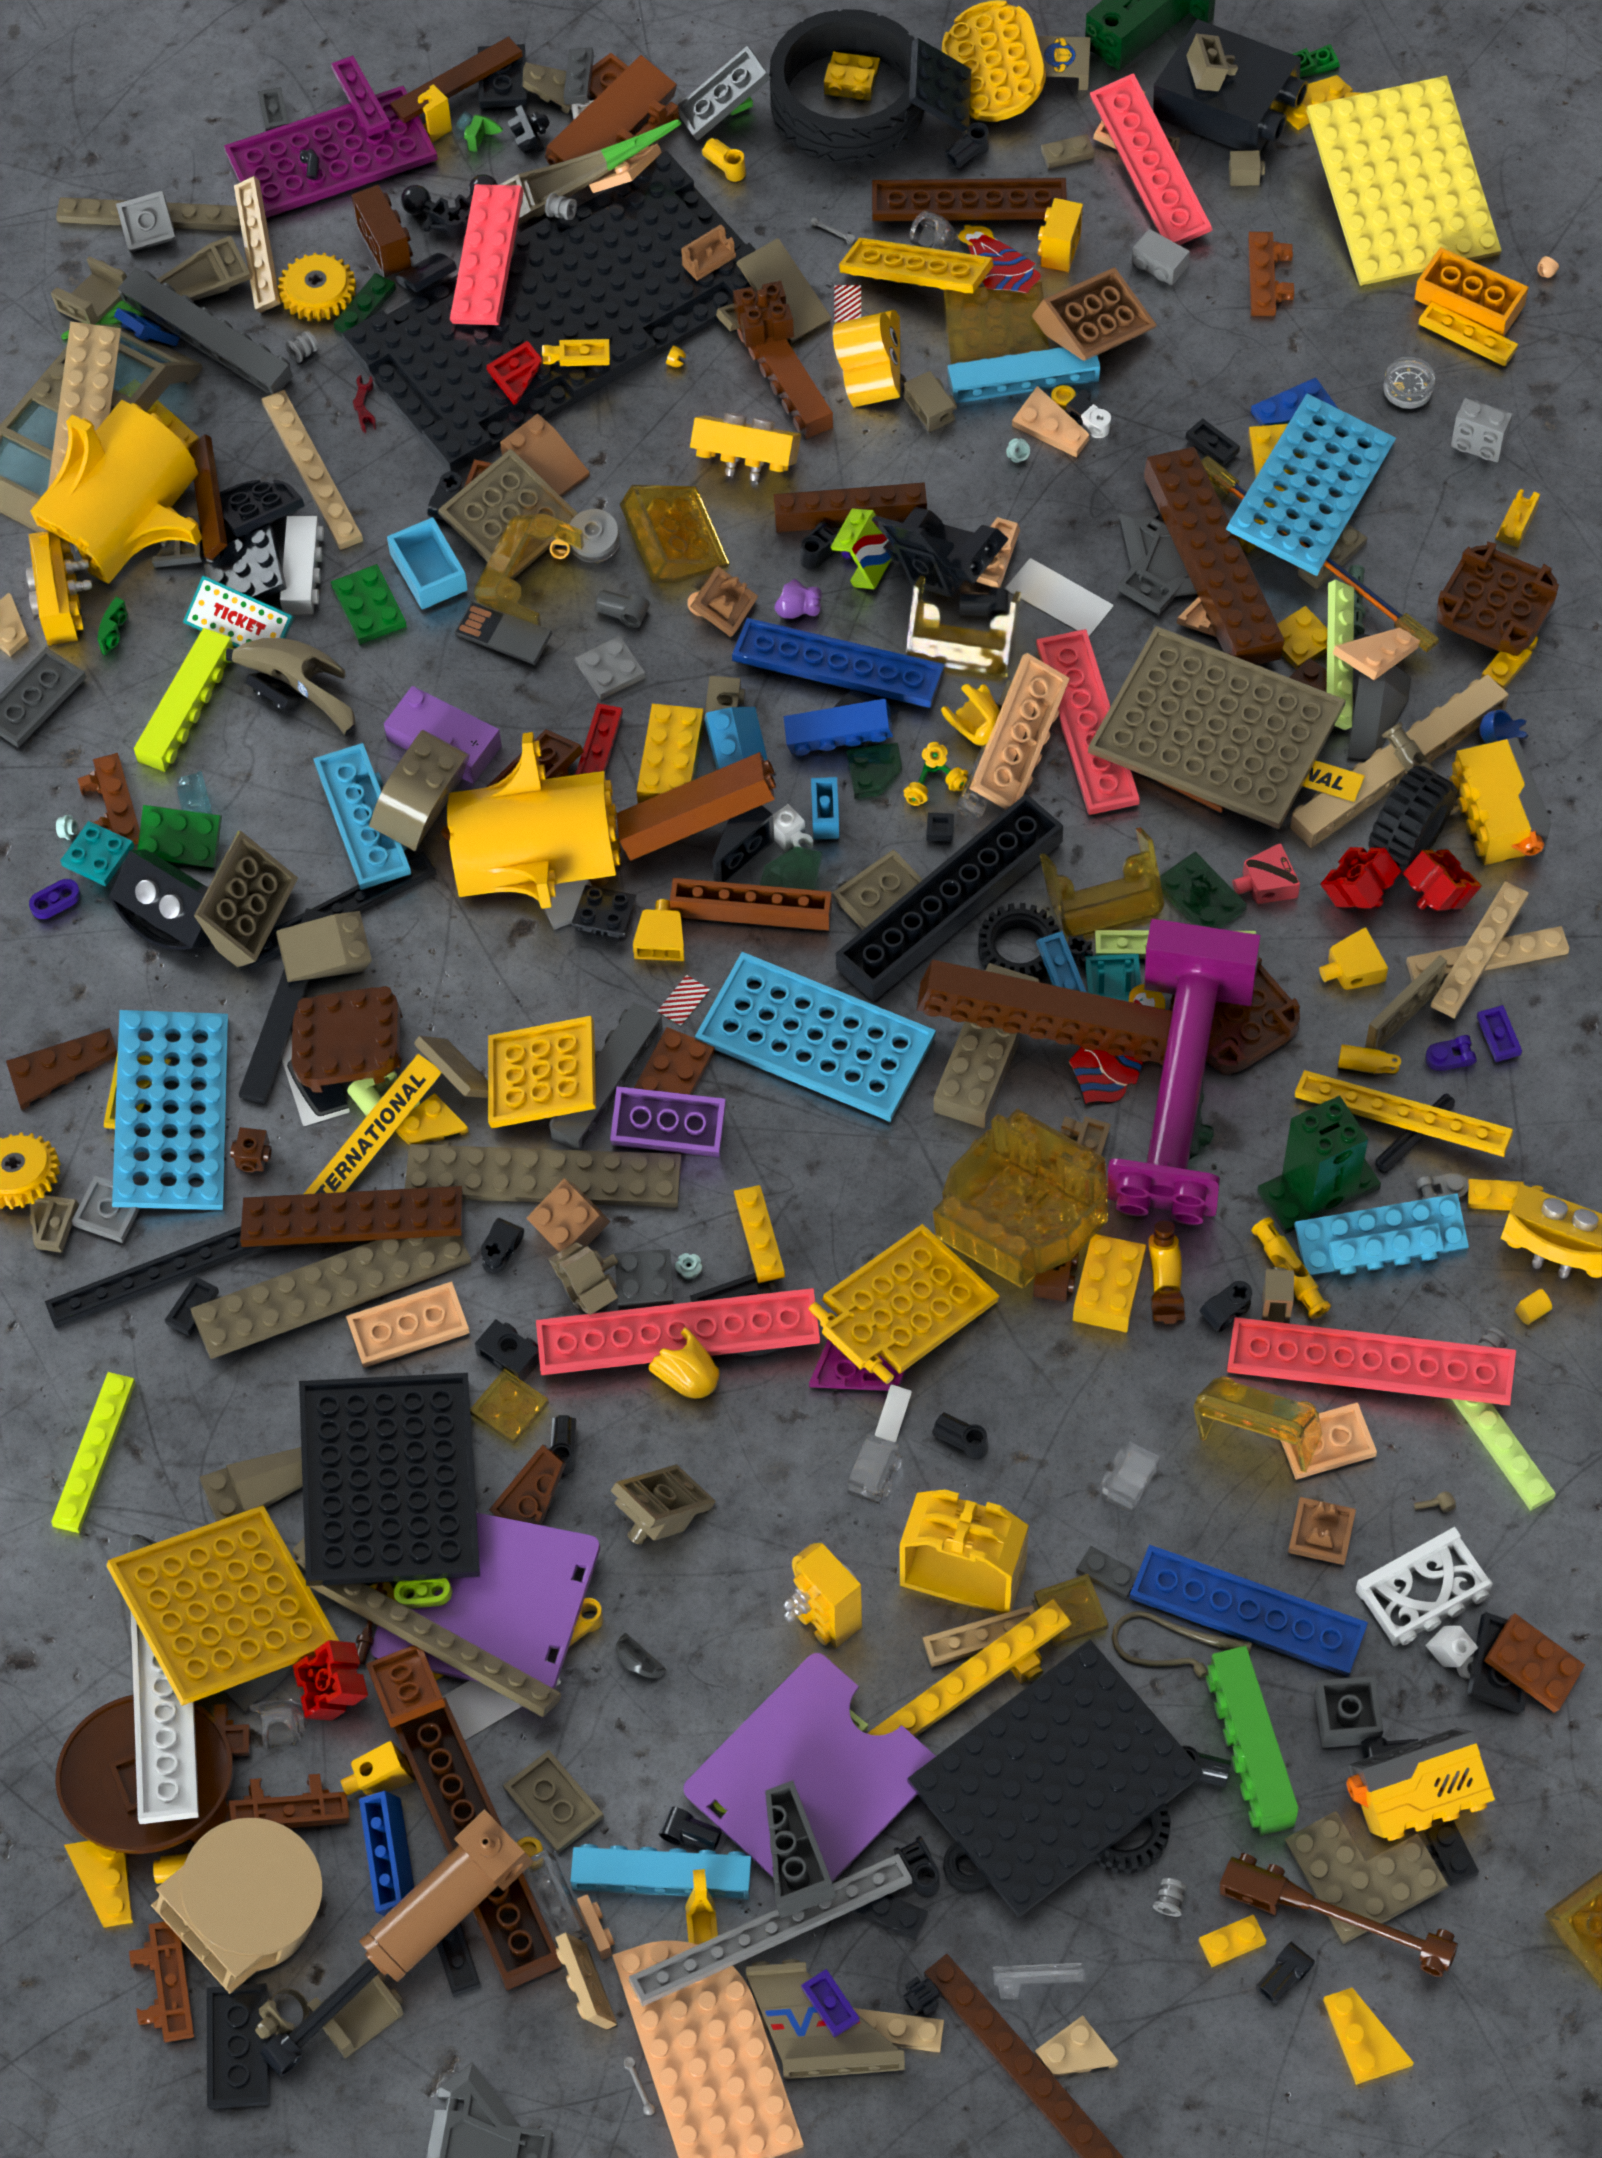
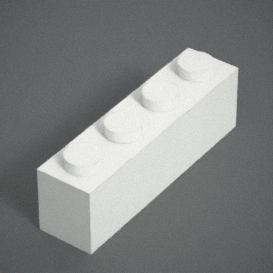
(300, 564)

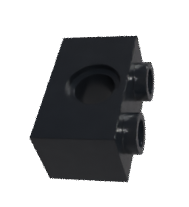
(498, 1338)

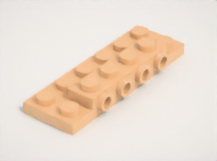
(1020, 732)

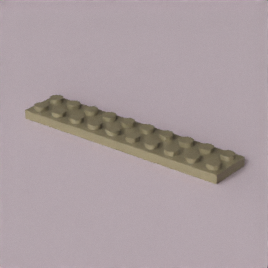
(534, 1173)
(323, 1289)

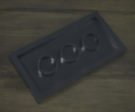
(234, 2064)

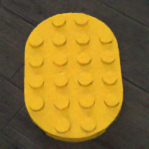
(1003, 56)

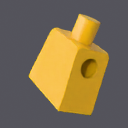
(659, 934)
(1355, 962)
(378, 1771)

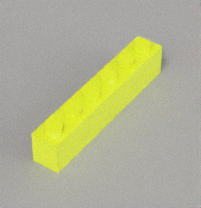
(183, 700)

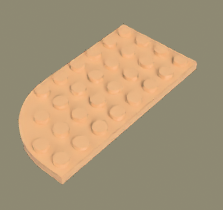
(710, 2062)

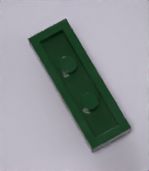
(366, 302)

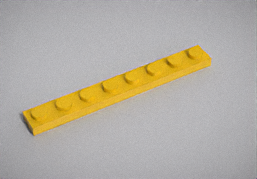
(1406, 1113)
(977, 1671)

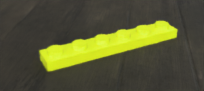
(93, 1452)

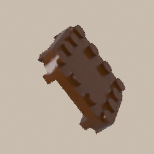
(1497, 599)
(1249, 1033)
(346, 1037)

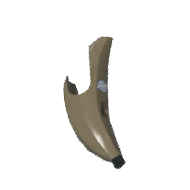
(296, 665)

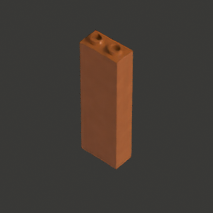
(616, 108)
(696, 805)

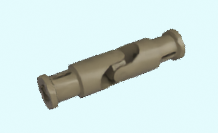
(1407, 751)

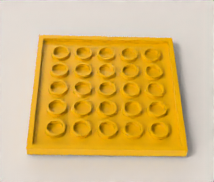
(221, 1604)

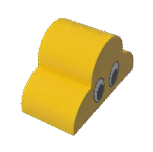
(869, 357)

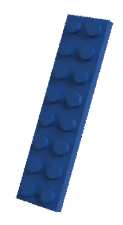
(838, 662)
(1248, 1610)

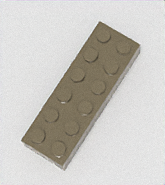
(977, 1068)

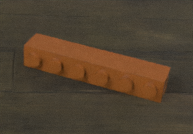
(793, 386)
(751, 904)

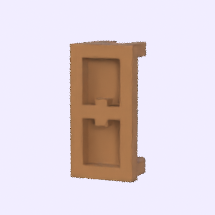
(708, 253)

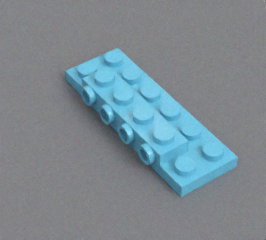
(352, 796)
(1382, 1236)

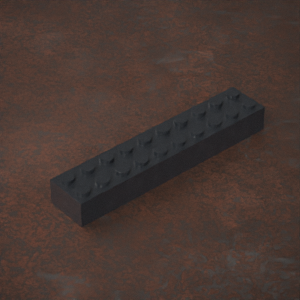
(949, 897)

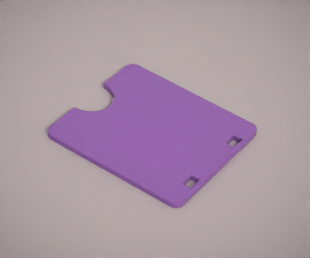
(520, 1600)
(843, 1776)

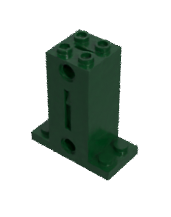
(1127, 27)
(1321, 1166)

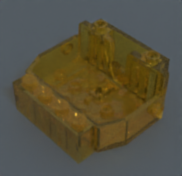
(996, 1178)

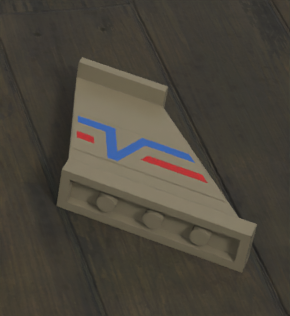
(802, 2036)

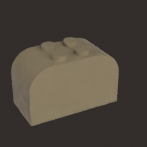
(418, 789)

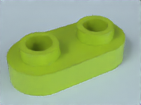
(424, 1593)

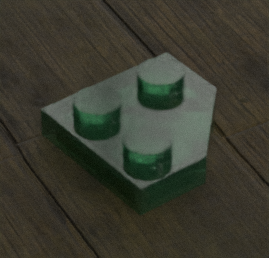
(873, 768)
(793, 869)

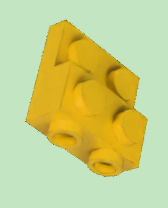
(851, 76)

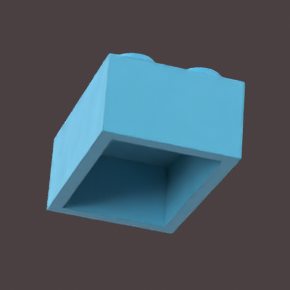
(427, 563)

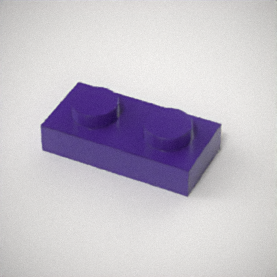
(1499, 1033)
(830, 2003)

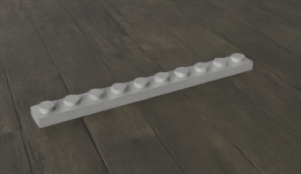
(766, 1932)

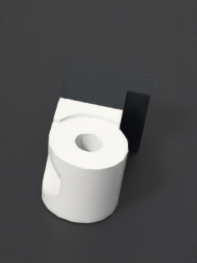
(1088, 415)

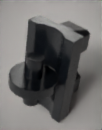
(530, 138)

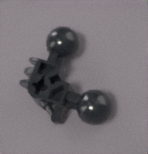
(448, 220)

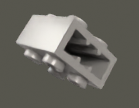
(1481, 430)

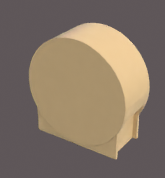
(243, 1898)

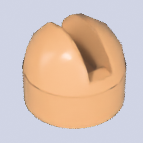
(1547, 267)

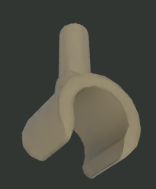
(1444, 1499)

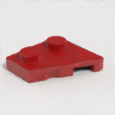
(515, 370)

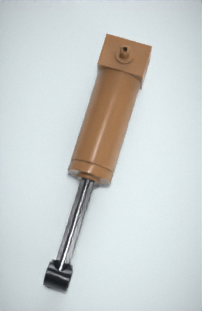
(416, 1924)

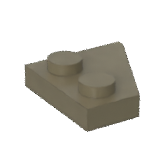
(546, 83)
(52, 1222)

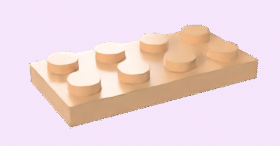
(407, 1324)

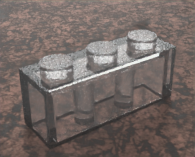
(554, 1897)

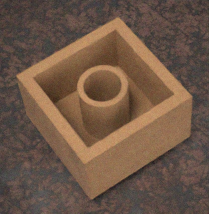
(568, 1217)

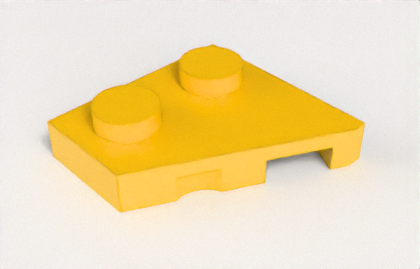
(430, 1123)

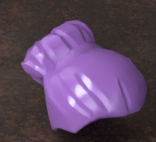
(798, 600)

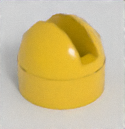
(674, 356)
(559, 553)

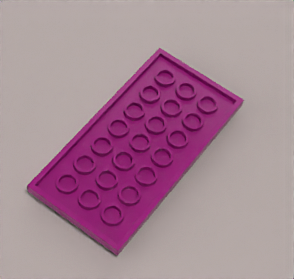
(344, 152)

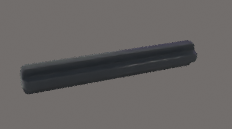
(1408, 1139)

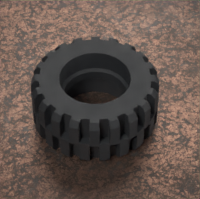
(1413, 815)

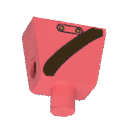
(1268, 877)

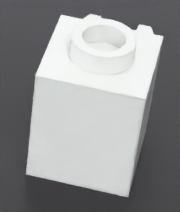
(790, 829)
(1453, 1649)

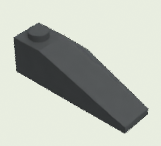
(1376, 711)

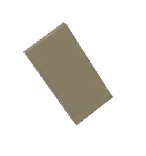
(775, 264)
(1406, 1004)

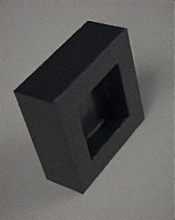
(940, 827)

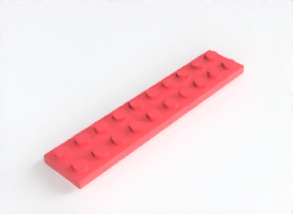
(641, 1333)
(1372, 1361)

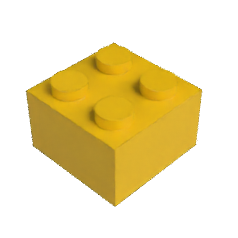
(1060, 234)

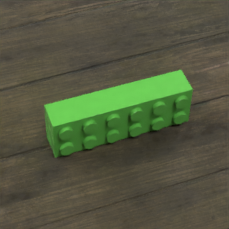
(1252, 1741)

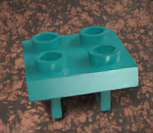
(97, 853)
(1112, 975)

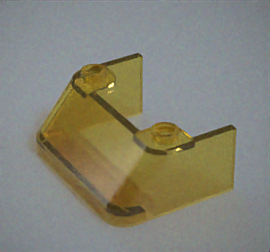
(495, 586)
(960, 646)
(1110, 903)
(1260, 1413)

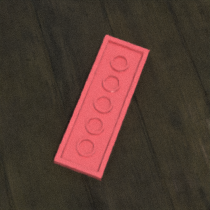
(486, 254)

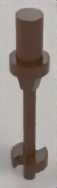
(365, 1639)

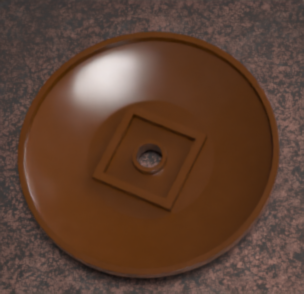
(100, 1783)

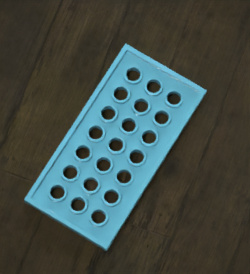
(1317, 497)
(809, 1073)
(183, 1145)

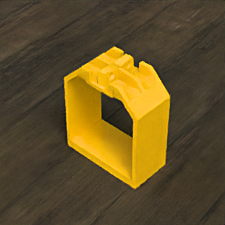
(963, 1551)

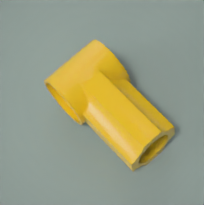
(727, 159)
(584, 1625)

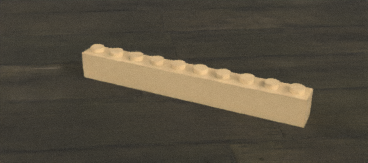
(1384, 771)

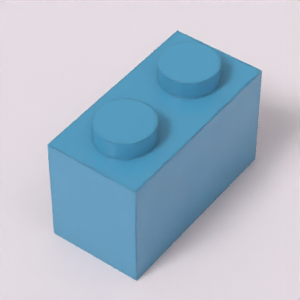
(825, 808)

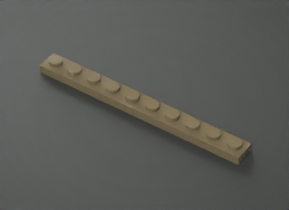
(444, 1645)

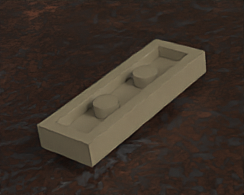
(1346, 547)

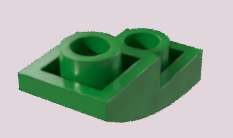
(1317, 61)
(108, 630)

